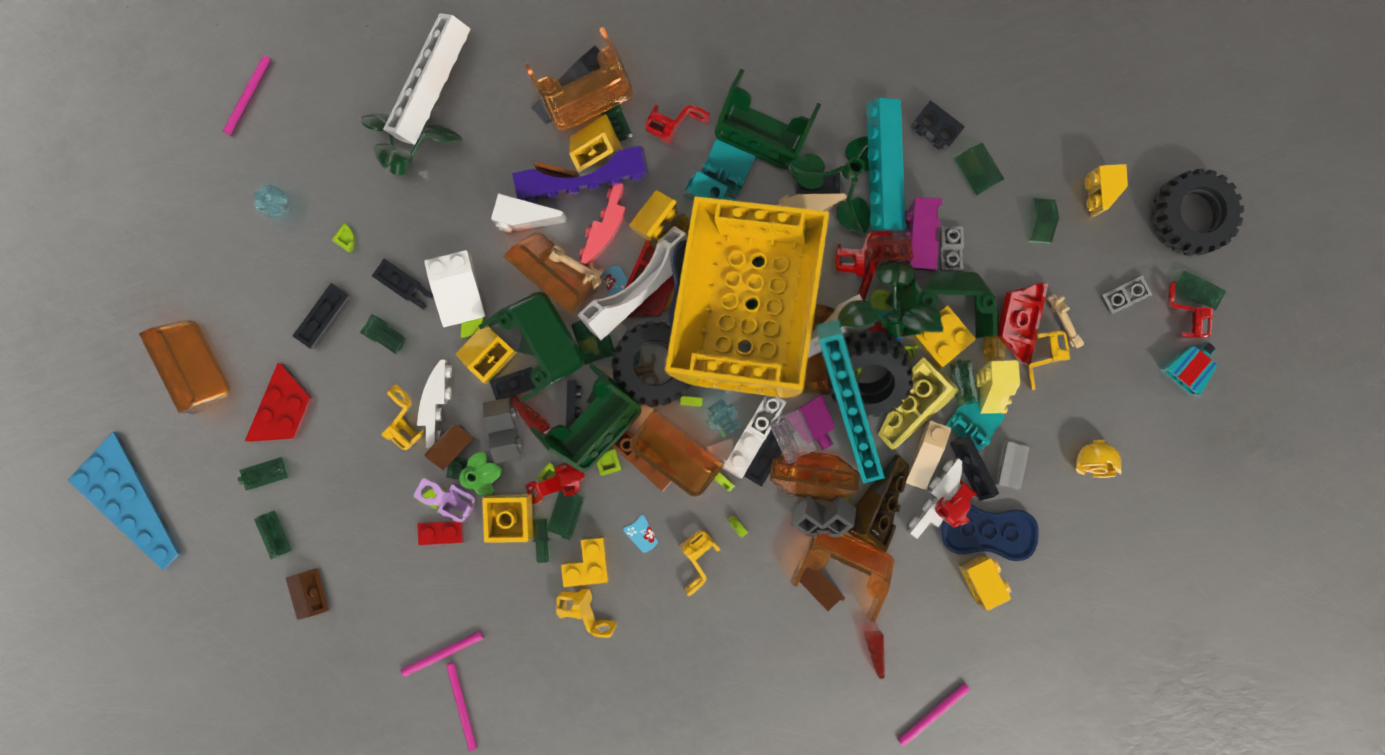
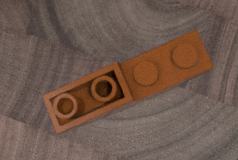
(622, 445)

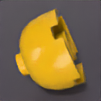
(1099, 459)

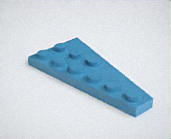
(121, 496)

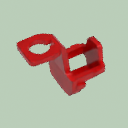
(668, 131)
(859, 255)
(1199, 315)
(566, 479)
(957, 507)

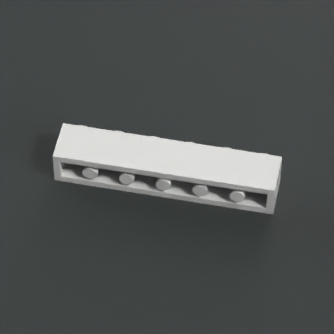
(427, 78)

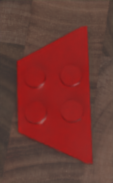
(655, 303)
(1021, 320)
(280, 409)

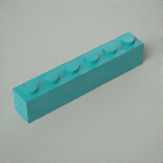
(886, 165)

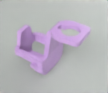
(446, 499)

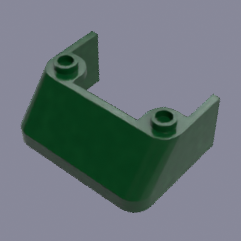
(759, 133)
(928, 284)
(546, 337)
(595, 428)

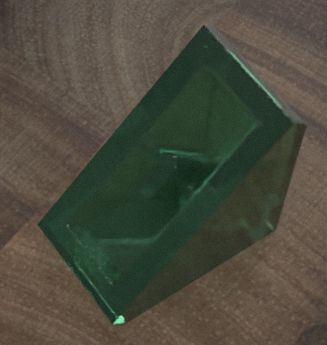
(1043, 220)

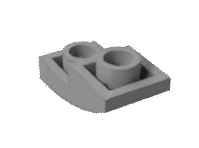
(951, 248)
(1127, 294)

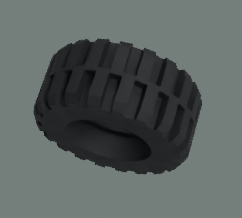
(1222, 200)
(886, 352)
(624, 370)

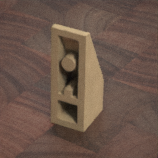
(812, 201)
(928, 454)

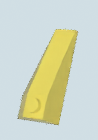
(929, 394)

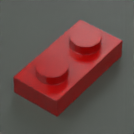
(440, 533)

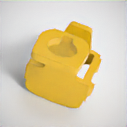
(1057, 353)
(400, 423)
(693, 552)
(582, 610)

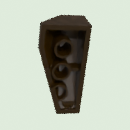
(878, 506)

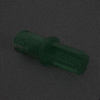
(541, 540)

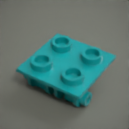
(728, 166)
(969, 420)

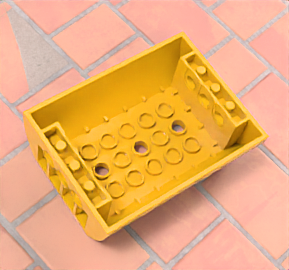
(721, 279)

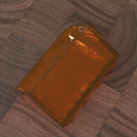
(553, 278)
(186, 365)
(676, 454)

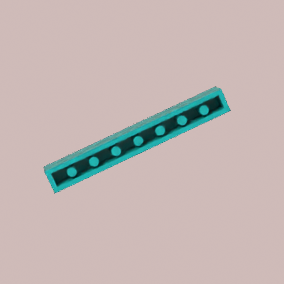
(850, 400)

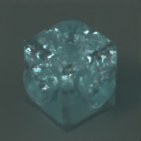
(277, 204)
(723, 418)

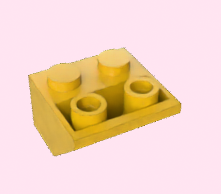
(594, 145)
(1104, 187)
(654, 216)
(485, 354)

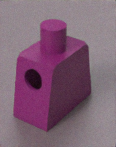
(818, 420)

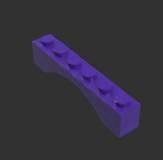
(625, 164)

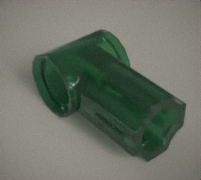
(380, 332)

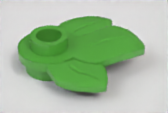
(483, 473)

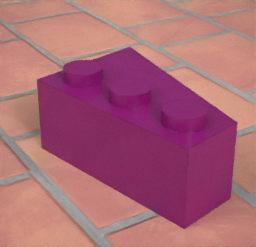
(922, 228)

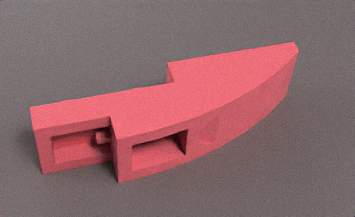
(602, 234)

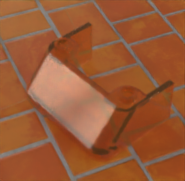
(587, 95)
(853, 554)

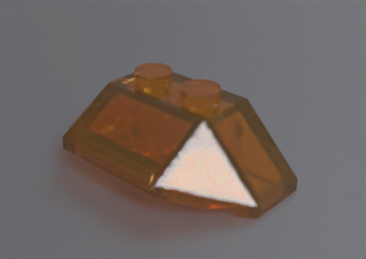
(815, 476)

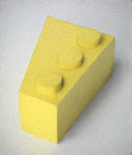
(996, 384)

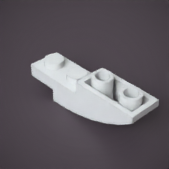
(434, 393)
(753, 435)
(945, 487)

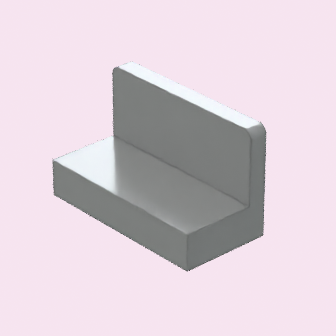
(1012, 465)

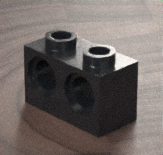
(941, 121)

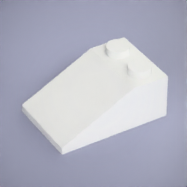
(522, 215)
(455, 288)

